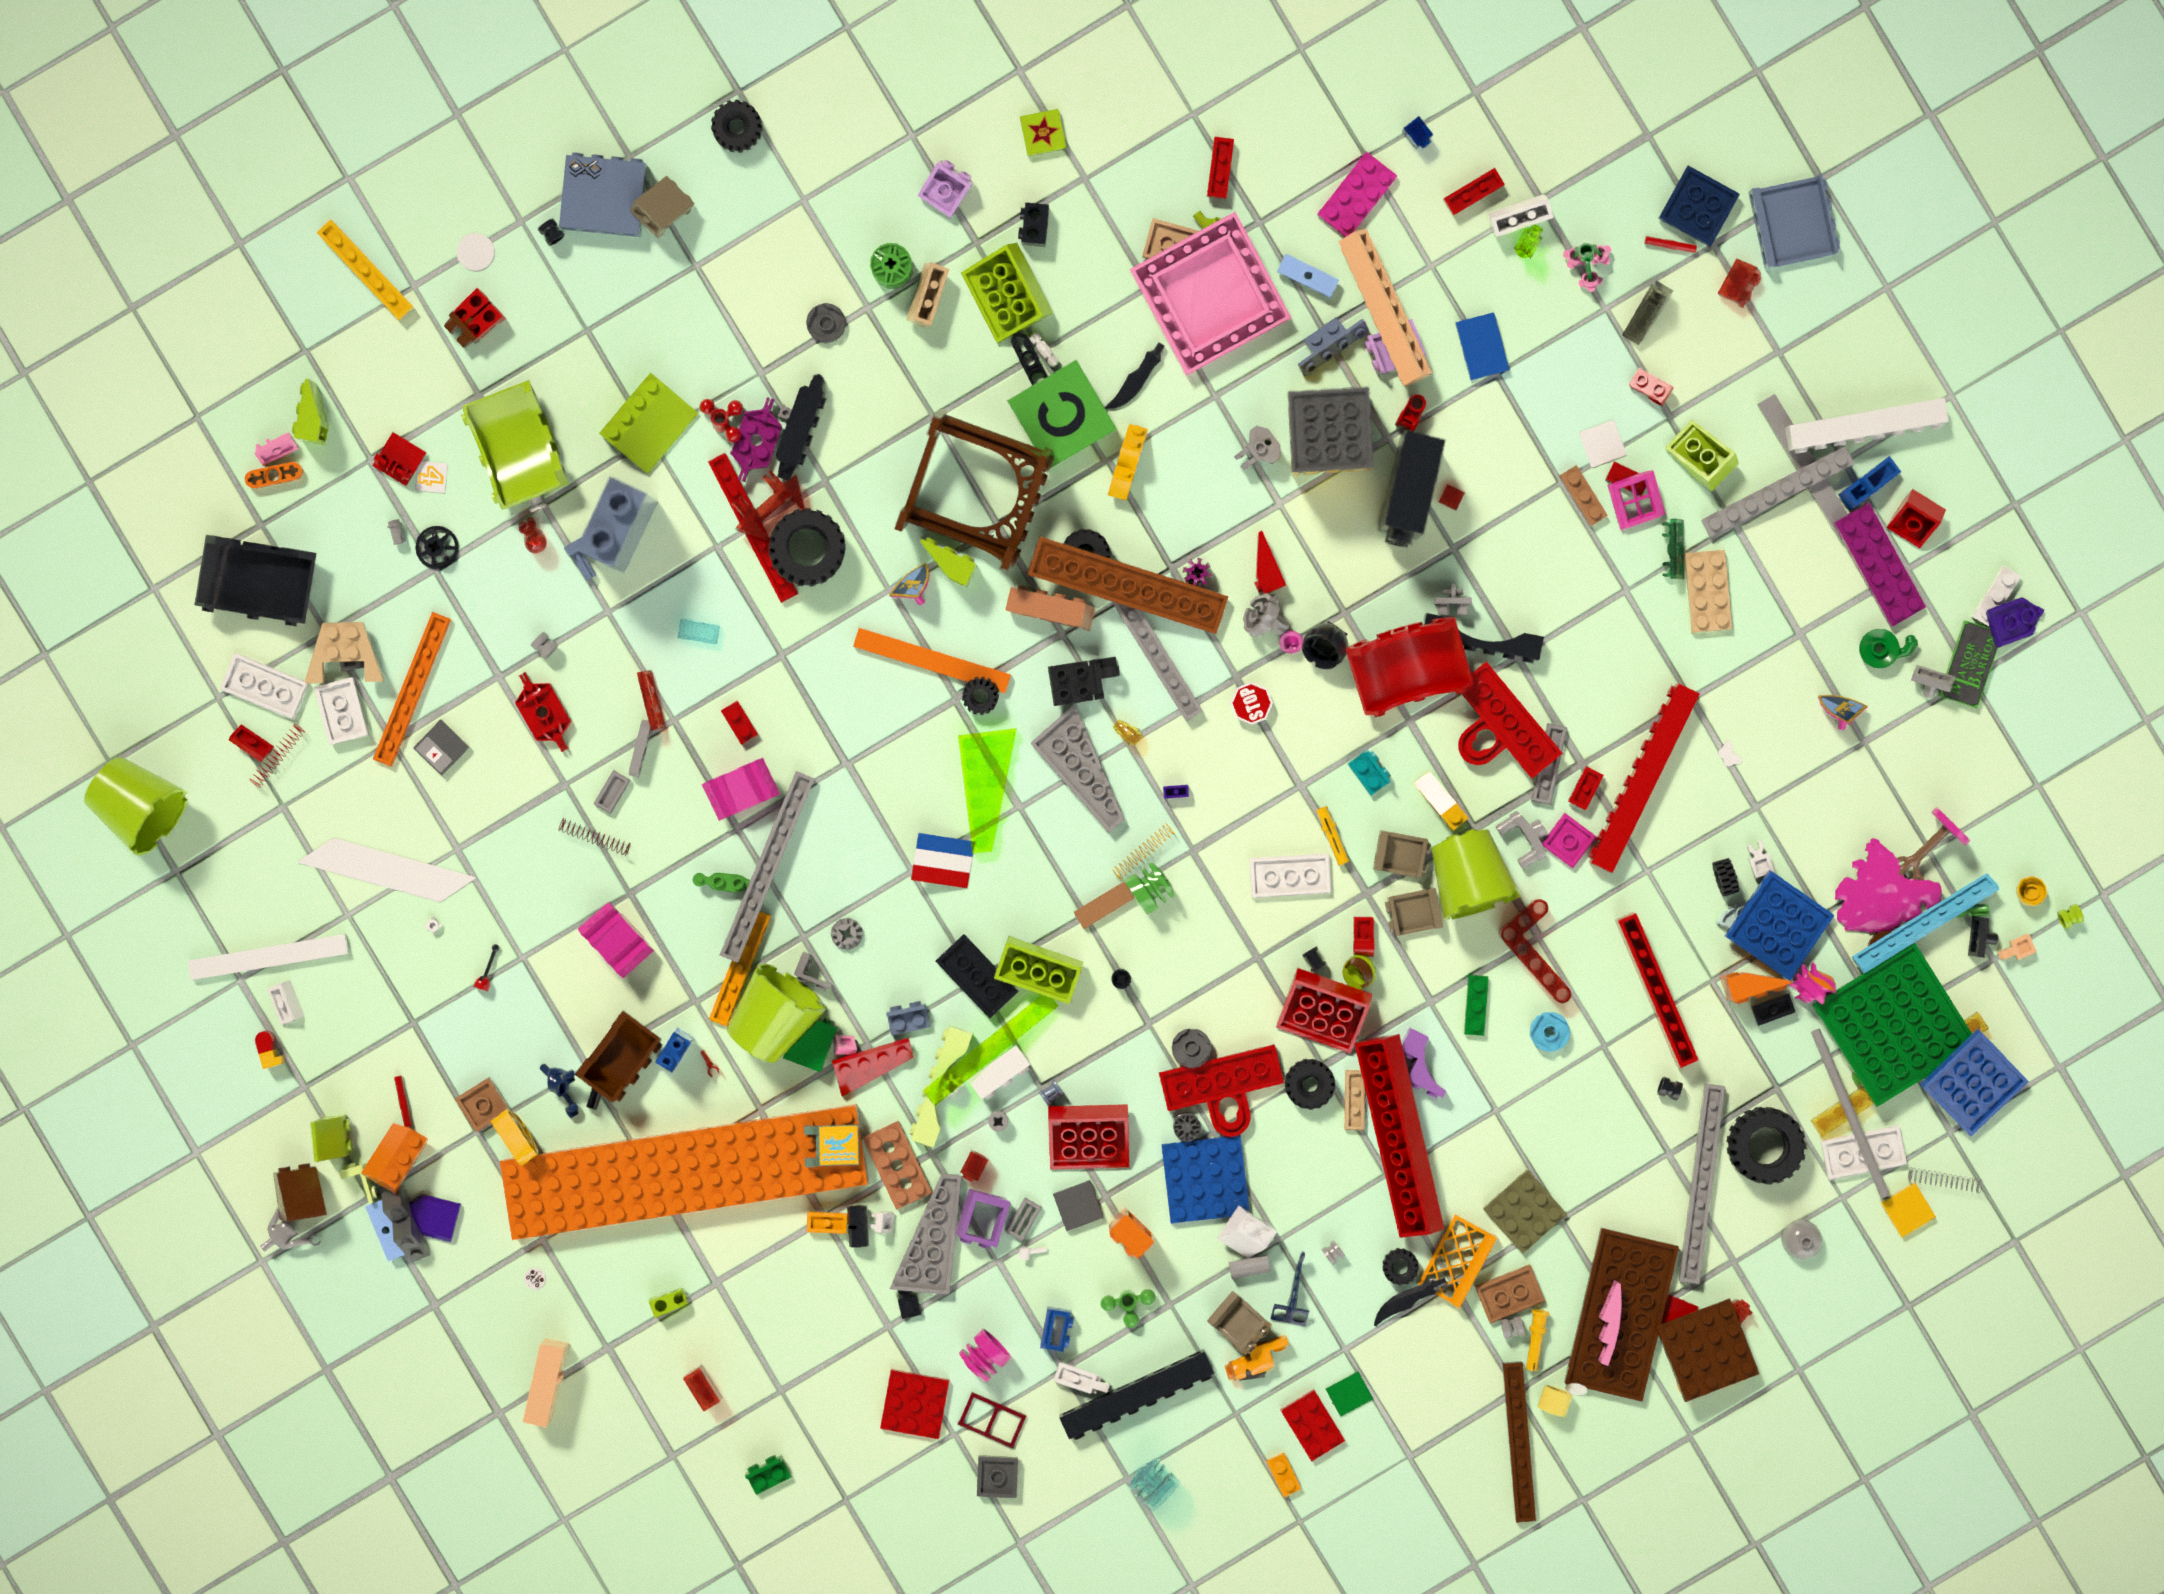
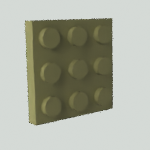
(1524, 1211)

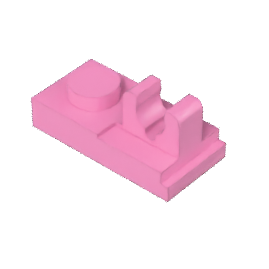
(275, 449)

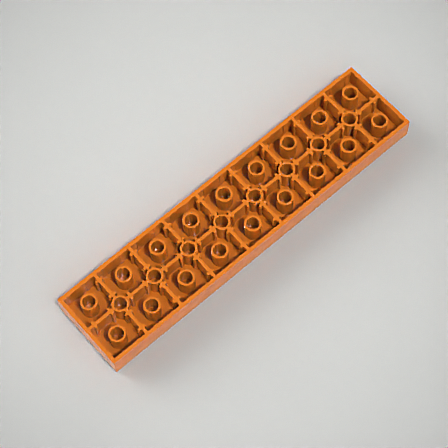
(674, 1173)

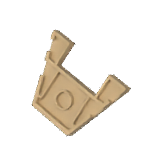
(343, 644)

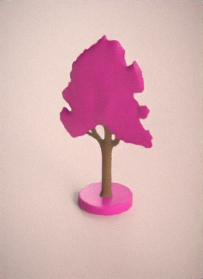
(1882, 894)

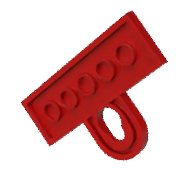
(1509, 722)
(1223, 1078)

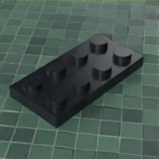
(975, 976)

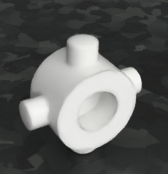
(433, 925)

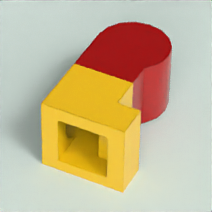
(267, 1050)

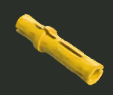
(1323, 813)

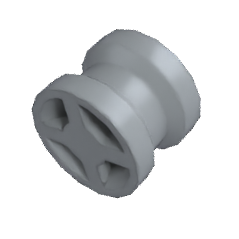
(1000, 1118)
(1333, 1252)

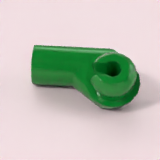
(1909, 647)

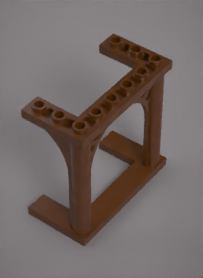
(1002, 548)

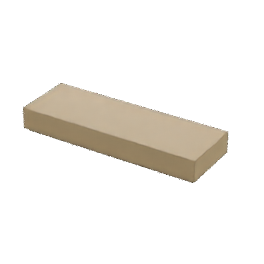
(1354, 1101)

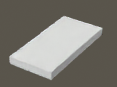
(264, 686)
(1290, 875)
(1844, 1157)

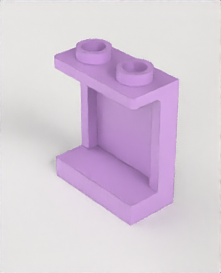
(1380, 353)

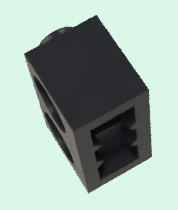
(1039, 225)

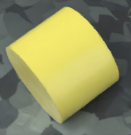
(1554, 1400)

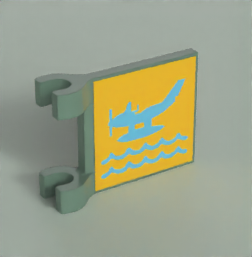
(834, 1145)

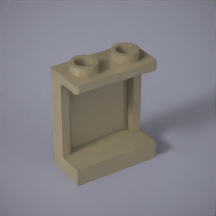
(661, 206)
(1401, 854)
(1414, 912)
(1239, 1323)

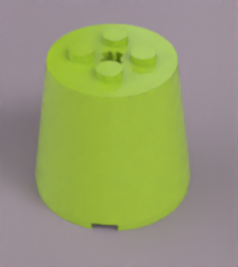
(135, 804)
(1471, 874)
(773, 1013)

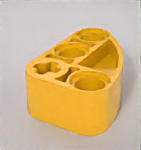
(515, 1136)

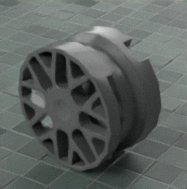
(1186, 1126)

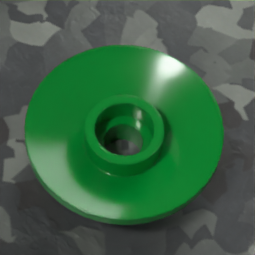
(1889, 645)

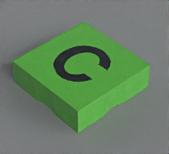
(1062, 413)

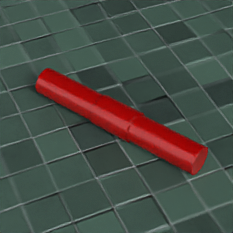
(1670, 244)
(402, 1099)

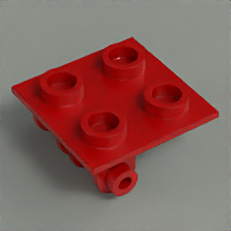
(399, 458)

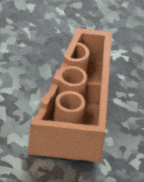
(1050, 608)

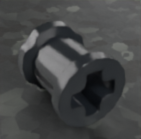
(1314, 959)

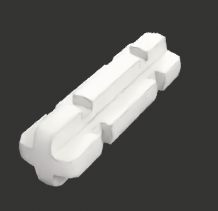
(1044, 350)

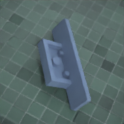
(1330, 341)

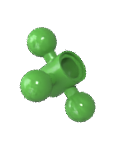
(1130, 1319)

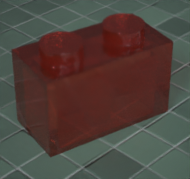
(702, 1388)

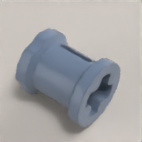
(1051, 1093)

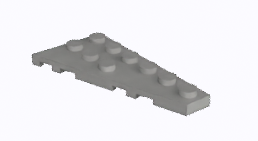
(1073, 758)
(930, 1252)

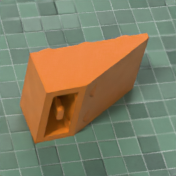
(1741, 985)

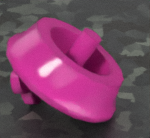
(1291, 642)

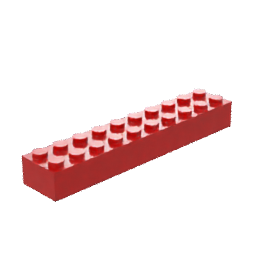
(1399, 1136)

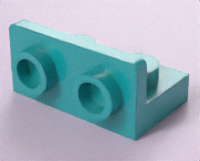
(1369, 772)

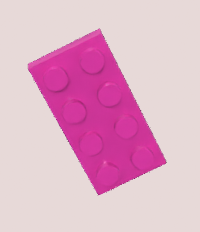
(1357, 195)

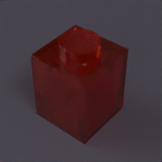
(974, 1166)

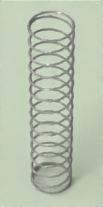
(1977, 1190)

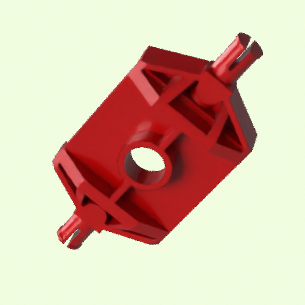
(555, 723)

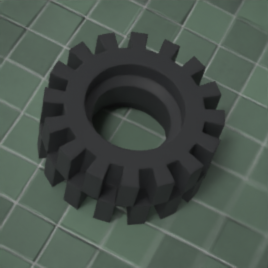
(975, 706)
(1725, 877)
(1388, 1263)

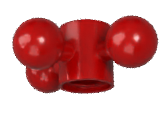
(734, 408)

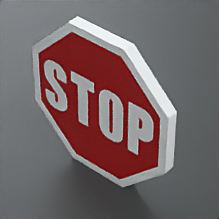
(1251, 703)

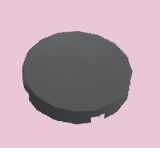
(826, 323)
(1191, 1048)

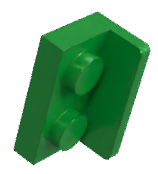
(767, 1474)

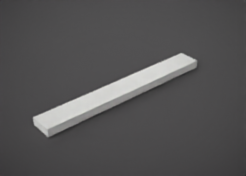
(268, 957)

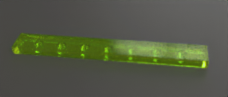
(989, 1049)

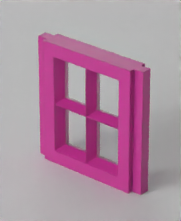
(1619, 504)

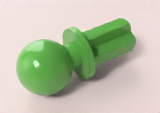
(1976, 910)

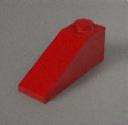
(1267, 571)

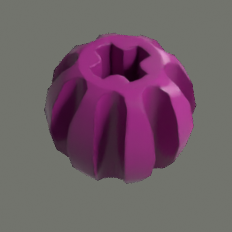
(1200, 567)

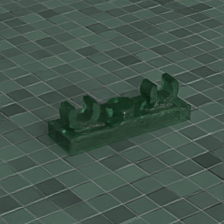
(1675, 549)

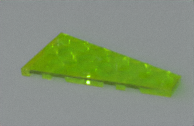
(985, 772)

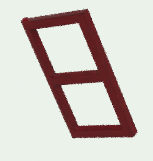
(997, 1406)

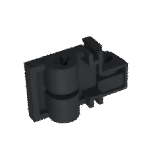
(1079, 682)

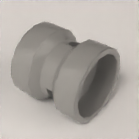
(544, 645)
(1517, 1327)

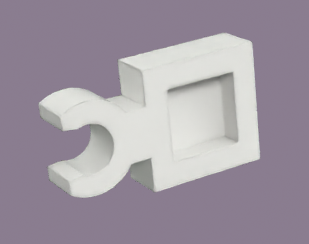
(1760, 862)

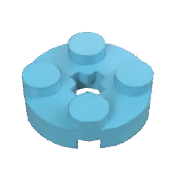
(1546, 1020)

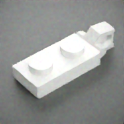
(1080, 1379)

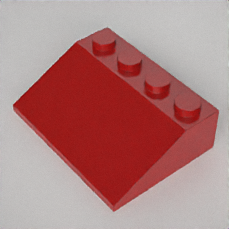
(1324, 1010)
(1088, 1136)

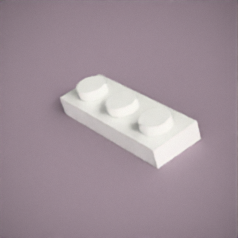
(1996, 594)

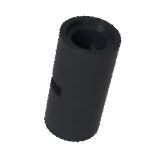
(858, 1226)

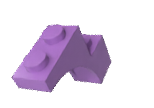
(1414, 1045)

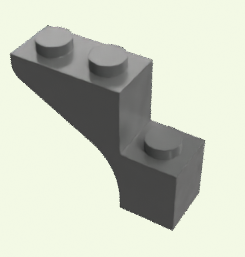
(405, 1230)

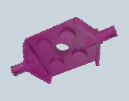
(760, 423)

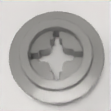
(837, 936)

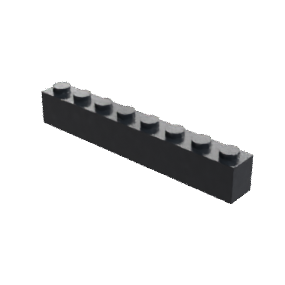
(1136, 1394)

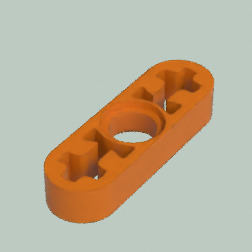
(258, 473)

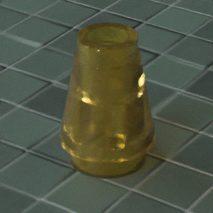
(1127, 732)

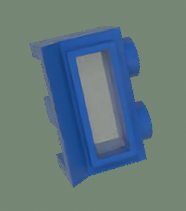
(1055, 1329)

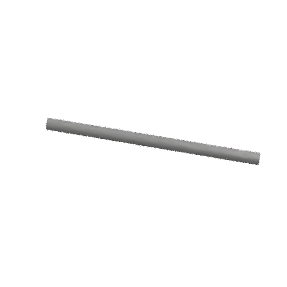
(1850, 1113)

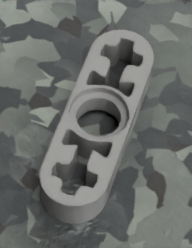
(640, 749)

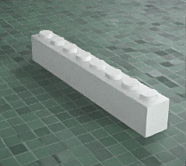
(1866, 424)

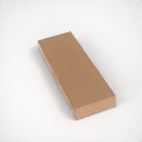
(1103, 905)

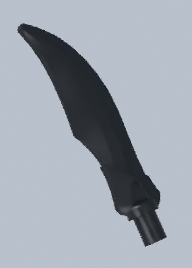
(1137, 379)
(1406, 1299)

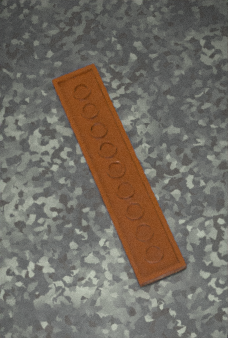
(1127, 585)

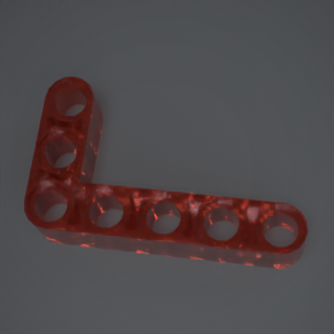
(1531, 953)

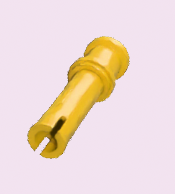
(1537, 1330)

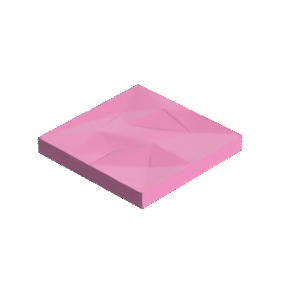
(1210, 293)

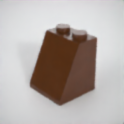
(298, 1193)

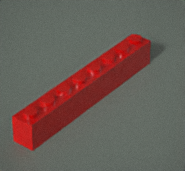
(1656, 990)

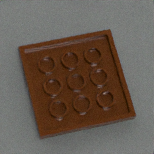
(1707, 1350)

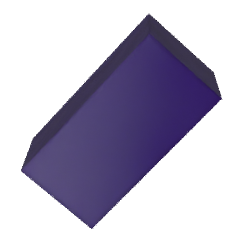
(1176, 791)

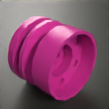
(985, 1355)

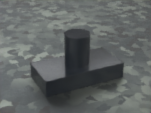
(1980, 937)

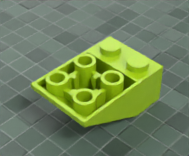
(311, 419)
(954, 567)

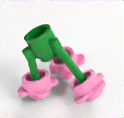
(1585, 254)

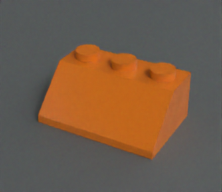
(395, 1157)

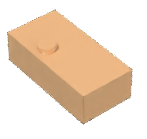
(545, 1382)

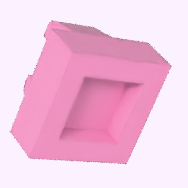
(844, 1045)

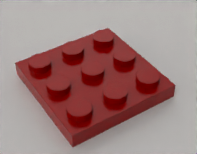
(914, 1404)

